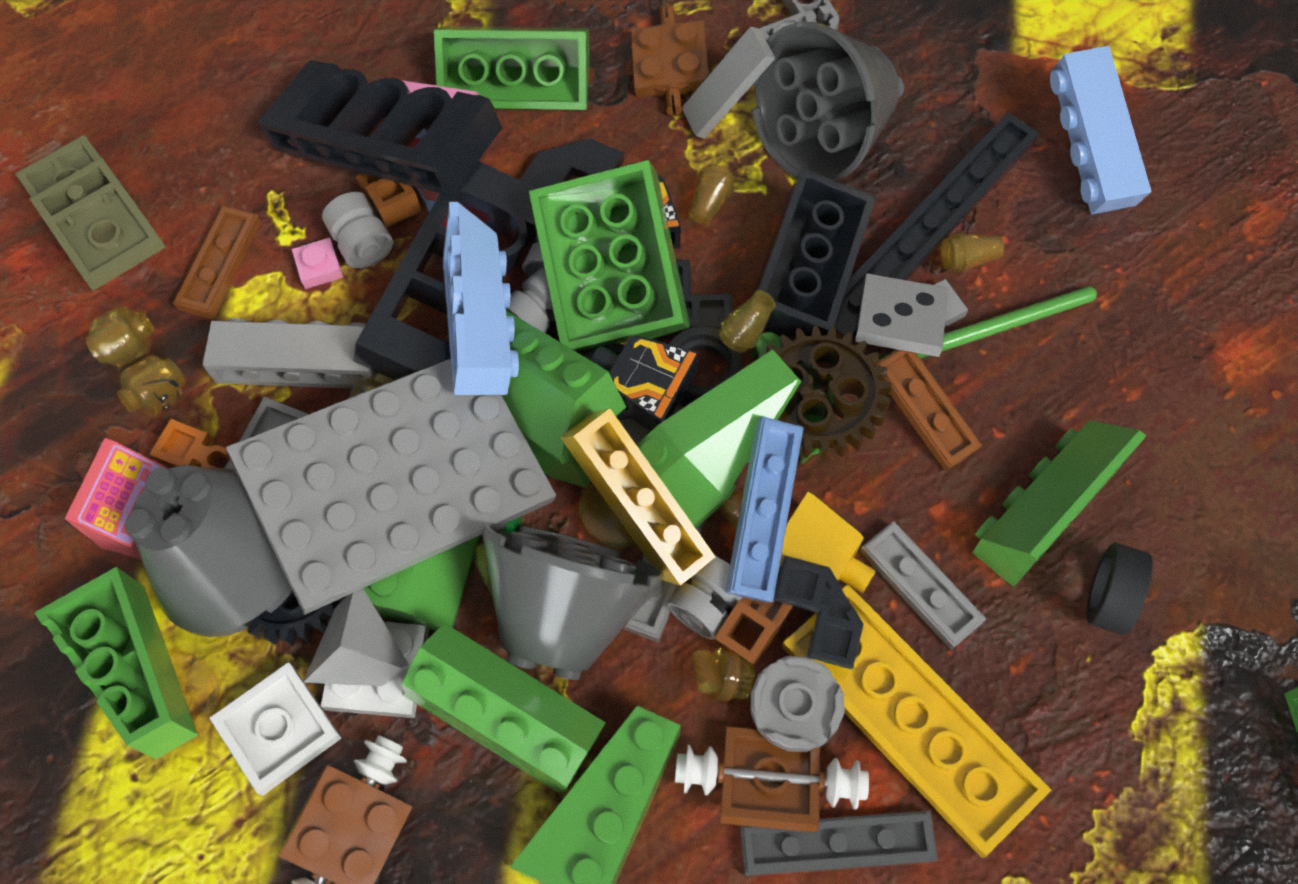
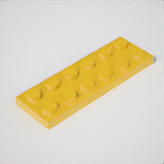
(930, 733)

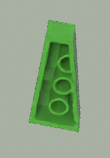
(123, 659)
(602, 813)

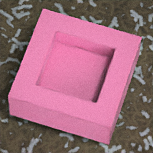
(317, 263)

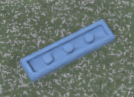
(764, 510)

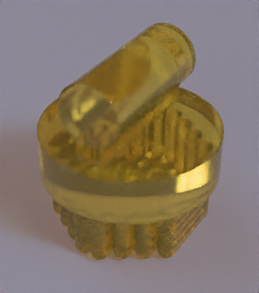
(723, 674)

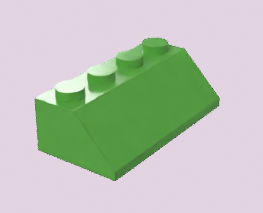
(516, 65)
(554, 389)
(1054, 498)
(428, 590)
(501, 707)

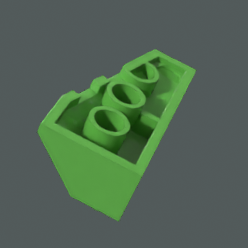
(711, 439)

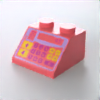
(109, 497)

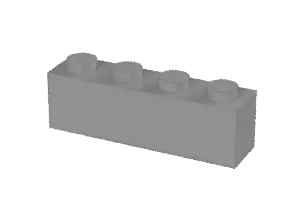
(284, 354)

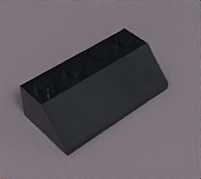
(813, 253)

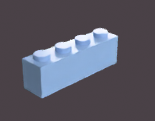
(1099, 130)
(477, 307)

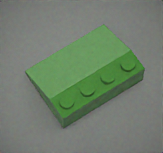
(609, 257)

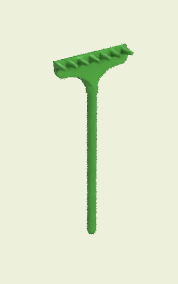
(966, 334)

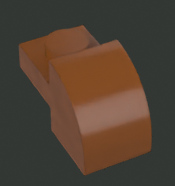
(390, 199)
(752, 627)

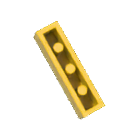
(637, 496)

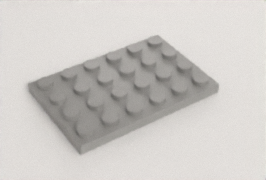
(386, 482)

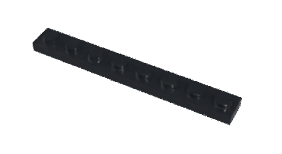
(939, 213)

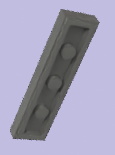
(840, 844)

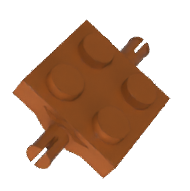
(669, 59)

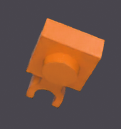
(186, 446)

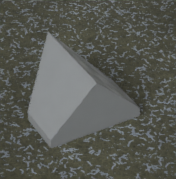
(356, 647)

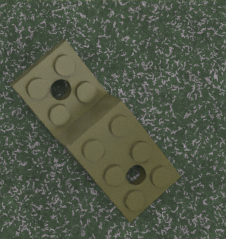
(87, 209)

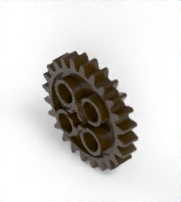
(851, 374)

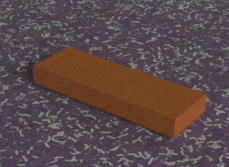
(217, 262)
(928, 408)

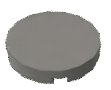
(796, 704)

